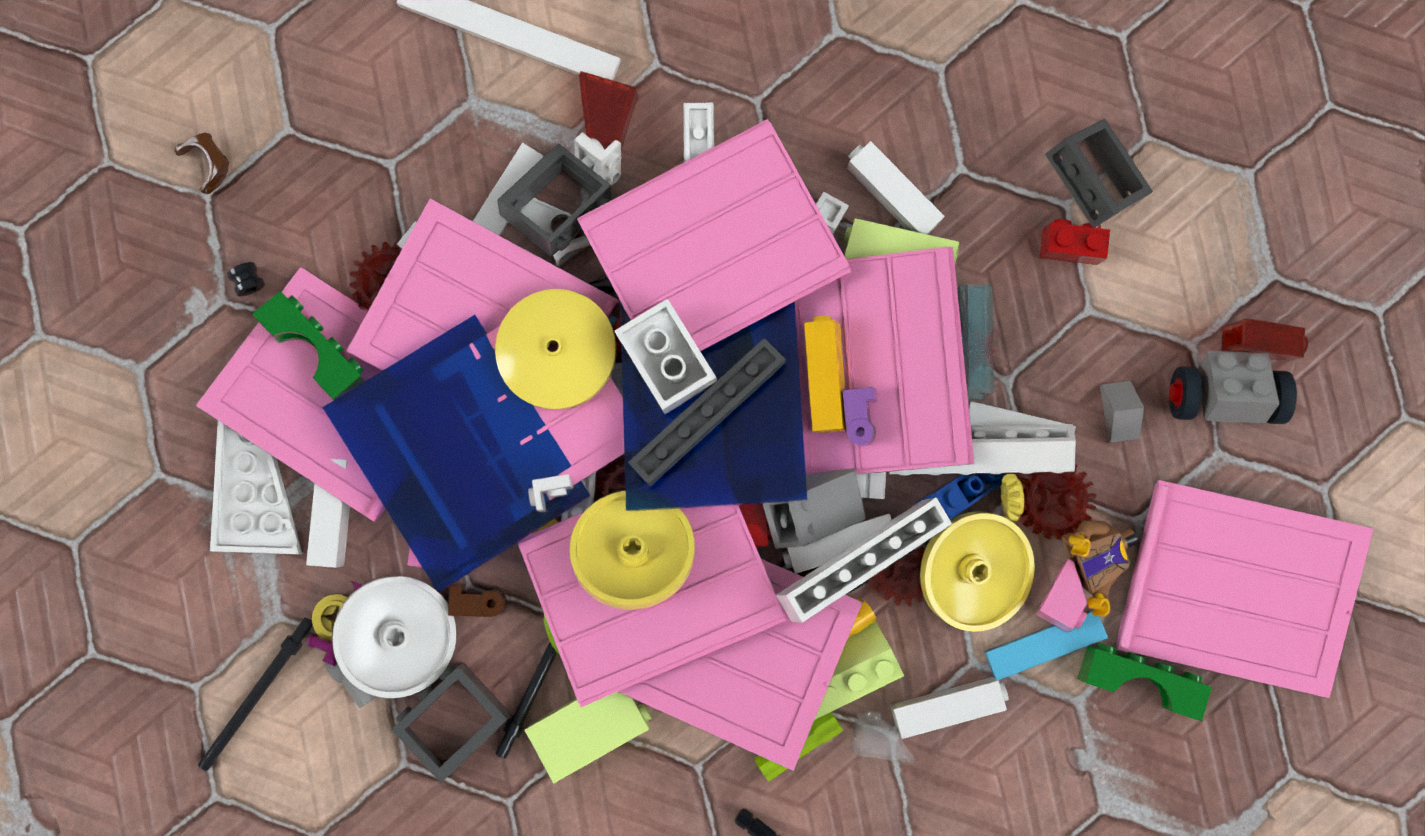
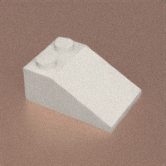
(666, 356)

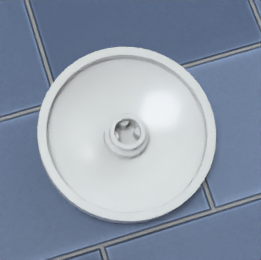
(393, 636)

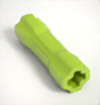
(822, 731)

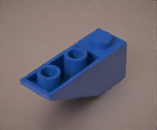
(964, 491)

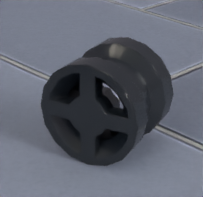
(245, 279)

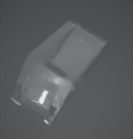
(877, 739)

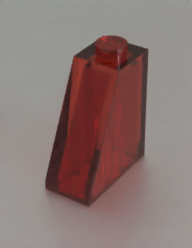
(606, 108)
(1259, 336)

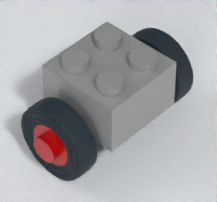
(1233, 389)

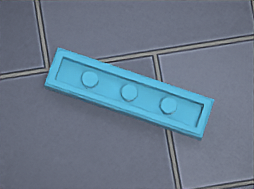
(1043, 646)

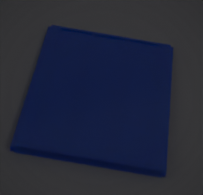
(451, 453)
(747, 456)

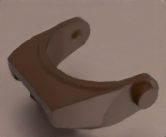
(217, 161)

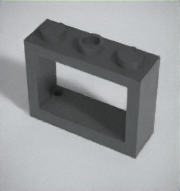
(535, 181)
(1084, 182)
(428, 697)

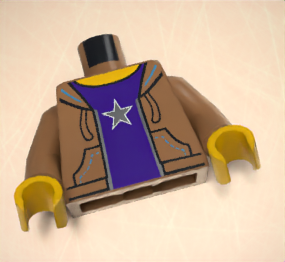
(1099, 559)

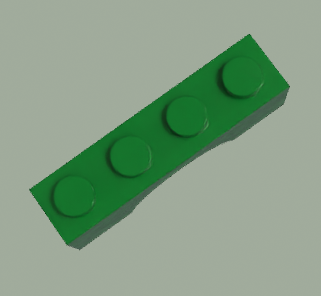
(285, 322)
(1178, 694)

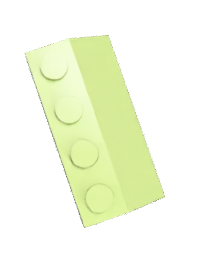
(862, 668)

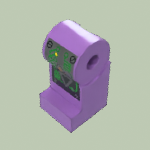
(857, 415)

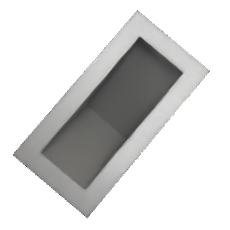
(1121, 411)

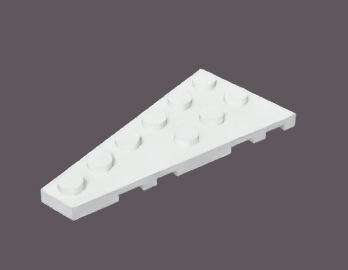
(249, 500)

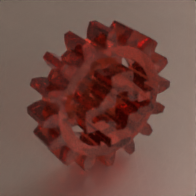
(910, 584)

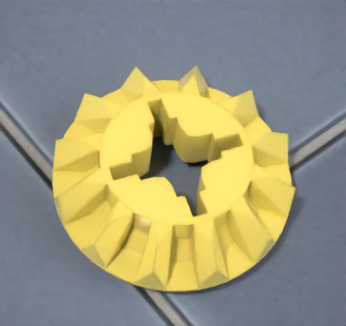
(1012, 497)
(326, 606)

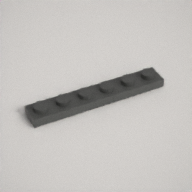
(707, 412)

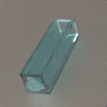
(977, 338)

